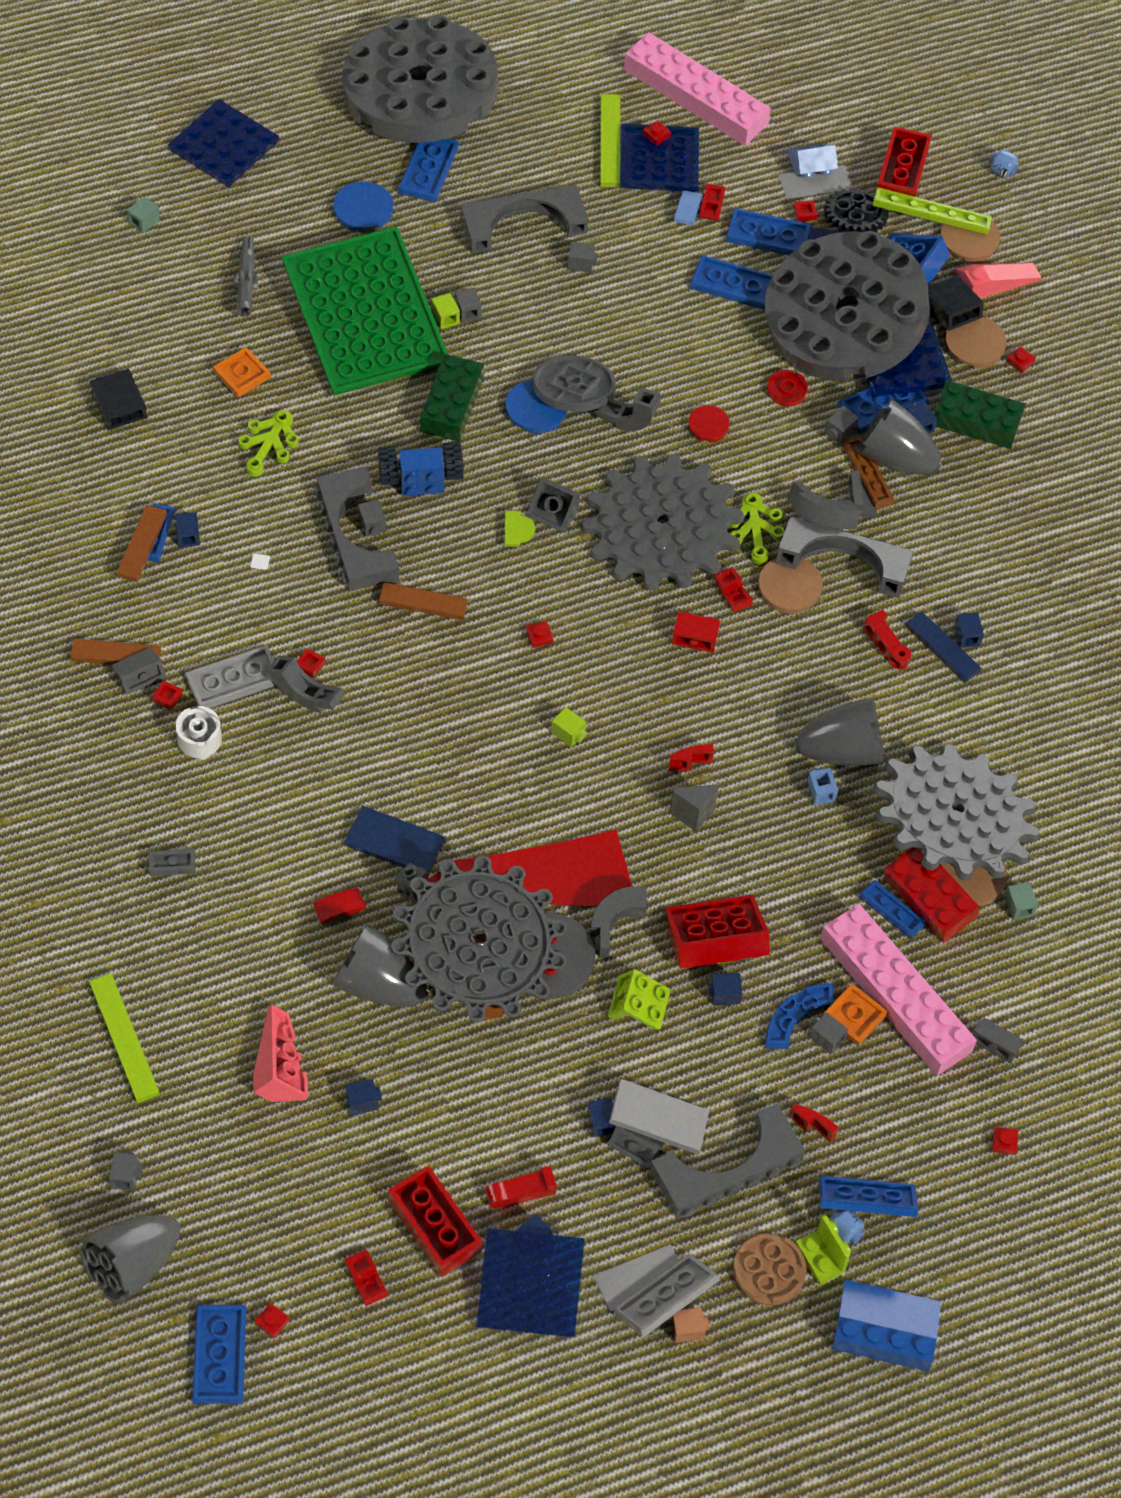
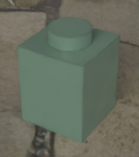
(143, 214)
(1021, 900)

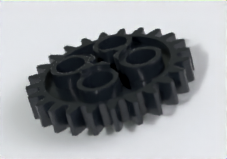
(854, 211)

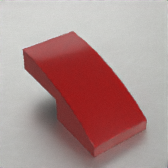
(712, 202)
(732, 590)
(684, 758)
(339, 904)
(808, 1118)
(366, 1277)

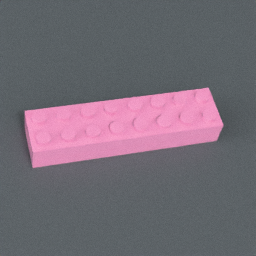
(697, 88)
(898, 988)

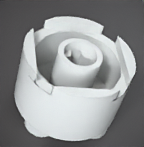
(198, 732)

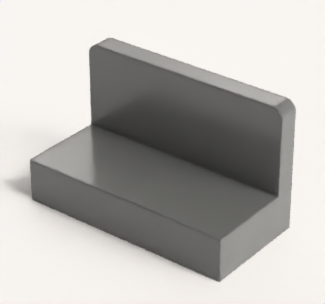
(859, 495)
(139, 670)
(997, 1040)
(635, 1145)

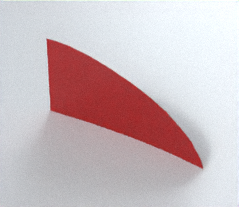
(572, 870)

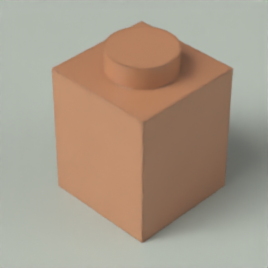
(689, 1325)

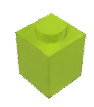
(445, 311)
(569, 727)

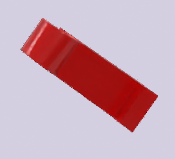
(886, 640)
(522, 1188)

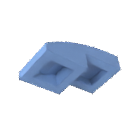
(688, 208)

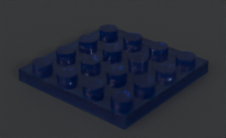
(223, 143)
(664, 167)
(920, 371)
(530, 1283)

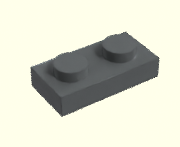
(172, 862)

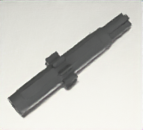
(246, 281)

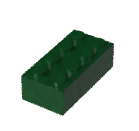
(452, 397)
(979, 414)

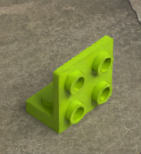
(639, 998)
(825, 1251)

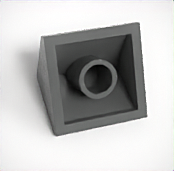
(554, 505)
(693, 804)

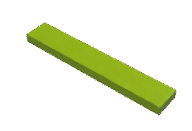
(610, 141)
(932, 211)
(124, 1038)

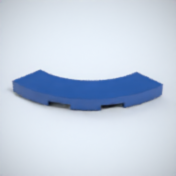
(793, 1010)

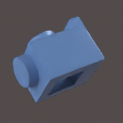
(822, 786)

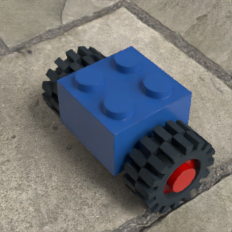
(421, 468)

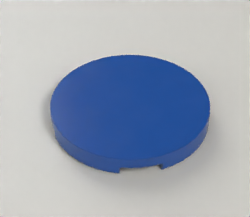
(363, 206)
(529, 411)

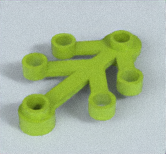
(269, 439)
(755, 524)

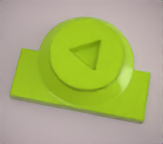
(517, 529)

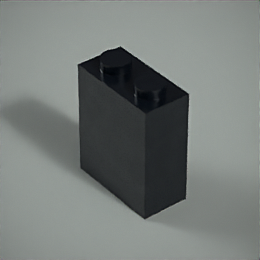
(954, 303)
(118, 399)

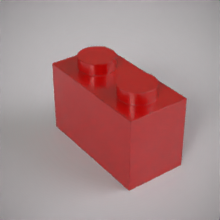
(696, 632)

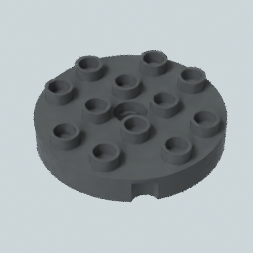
(420, 79)
(849, 339)

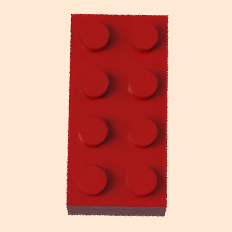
(904, 161)
(931, 894)
(434, 1221)

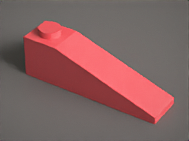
(996, 278)
(277, 1066)

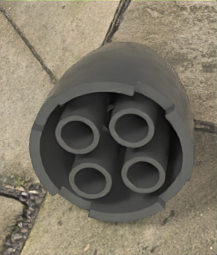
(900, 442)
(844, 736)
(377, 973)
(129, 1253)

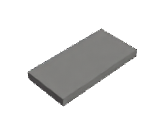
(231, 678)
(659, 1116)
(666, 1295)

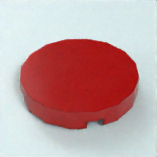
(787, 388)
(708, 423)

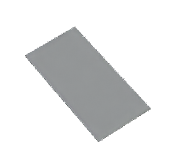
(798, 186)
(629, 1278)

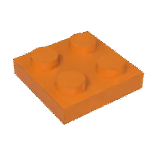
(242, 372)
(857, 1013)

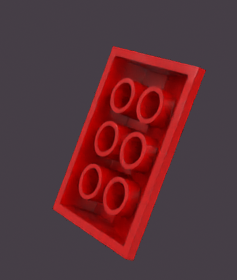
(717, 931)

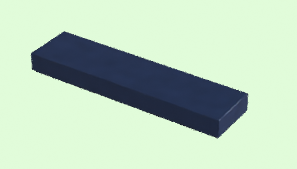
(943, 646)

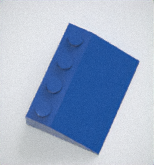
(927, 250)
(887, 1325)

